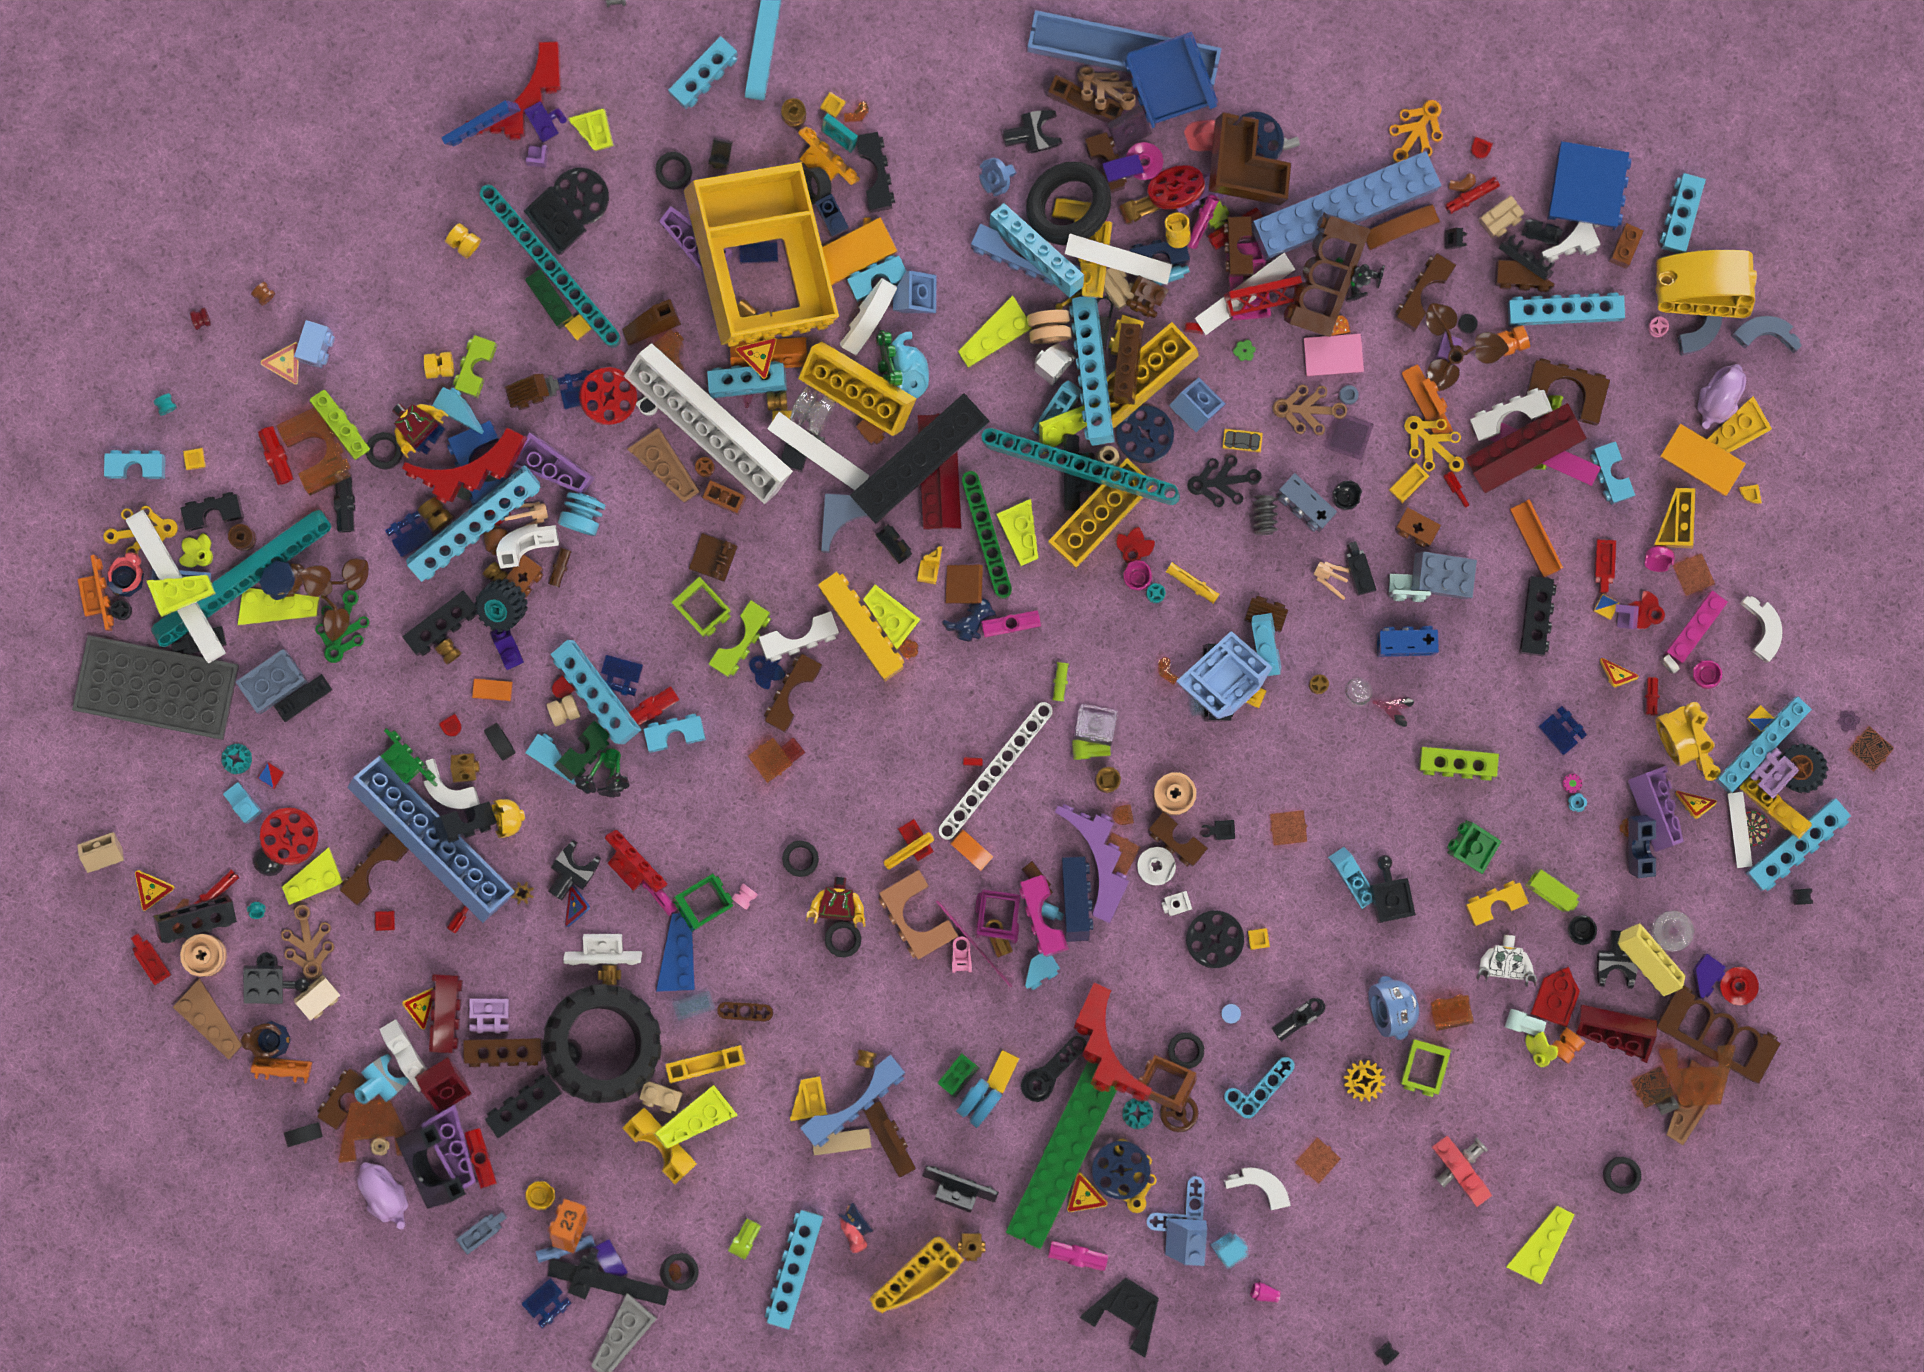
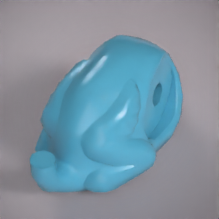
(912, 365)

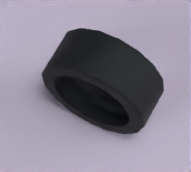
(822, 180)
(677, 184)
(384, 465)
(499, 741)
(797, 844)
(828, 939)
(1200, 1050)
(303, 1134)
(1636, 1171)
(693, 1269)

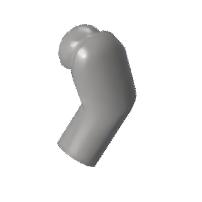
(1289, 143)

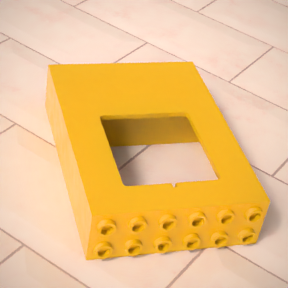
(752, 210)

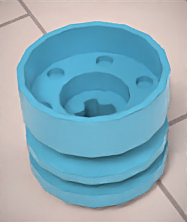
(581, 513)

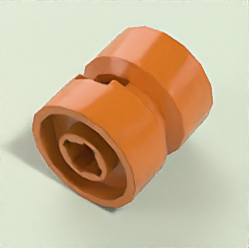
(1516, 339)
(1568, 1044)

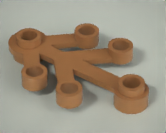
(1088, 76)
(1307, 409)
(308, 945)

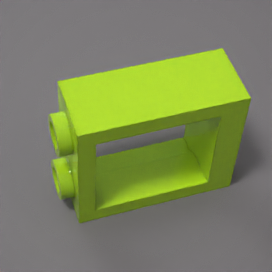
(688, 593)
(1553, 891)
(1430, 1048)

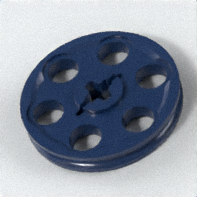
(1265, 137)
(1144, 443)
(1127, 1177)

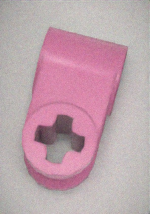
(961, 956)

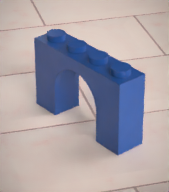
(464, 447)

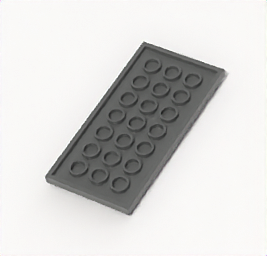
(155, 687)

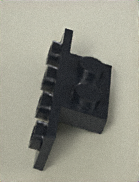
(1072, 484)
(958, 1191)

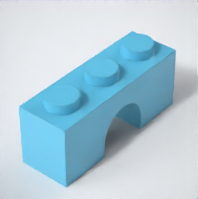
(861, 282)
(117, 464)
(1615, 489)
(1265, 643)
(657, 735)

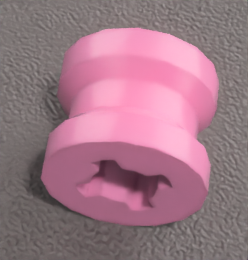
(1660, 324)

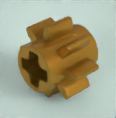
(517, 890)
(609, 974)

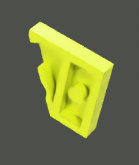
(594, 128)

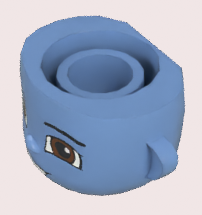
(1393, 1007)

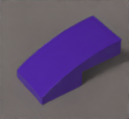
(1122, 168)
(610, 1259)

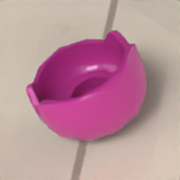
(1659, 558)
(1137, 575)
(1707, 674)

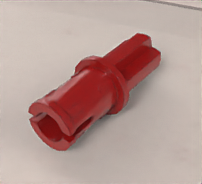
(1652, 696)

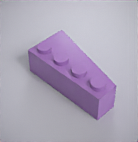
(552, 465)

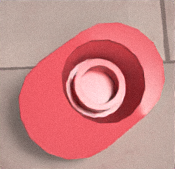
(1200, 135)

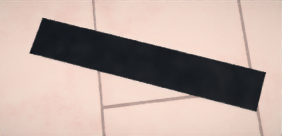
(612, 1283)

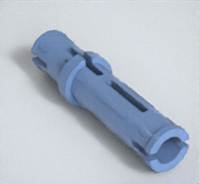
(553, 1252)

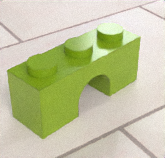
(478, 350)

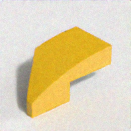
(929, 567)

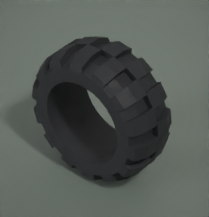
(646, 1035)

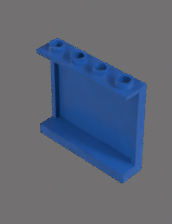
(1171, 78)
(1589, 185)

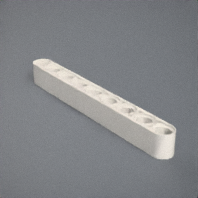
(166, 568)
(1003, 765)

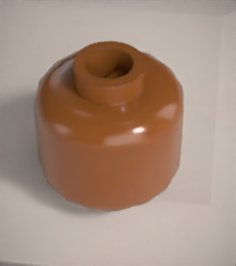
(493, 538)

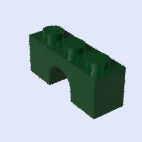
(549, 298)
(573, 763)

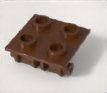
(713, 557)

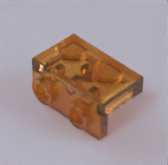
(1451, 1012)

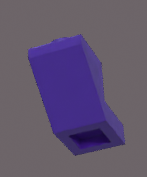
(507, 648)

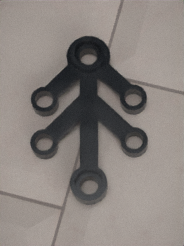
(1221, 481)

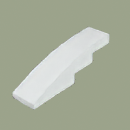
(870, 315)

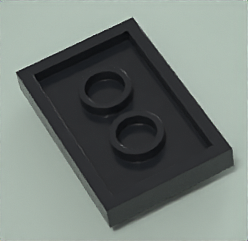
(555, 220)

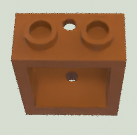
(1189, 1081)

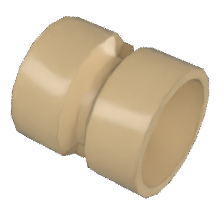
(563, 710)

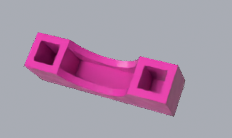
(1696, 627)
(1036, 892)

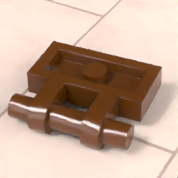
(1150, 291)

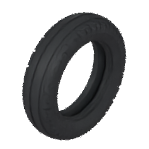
(1052, 179)

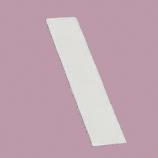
(1740, 829)

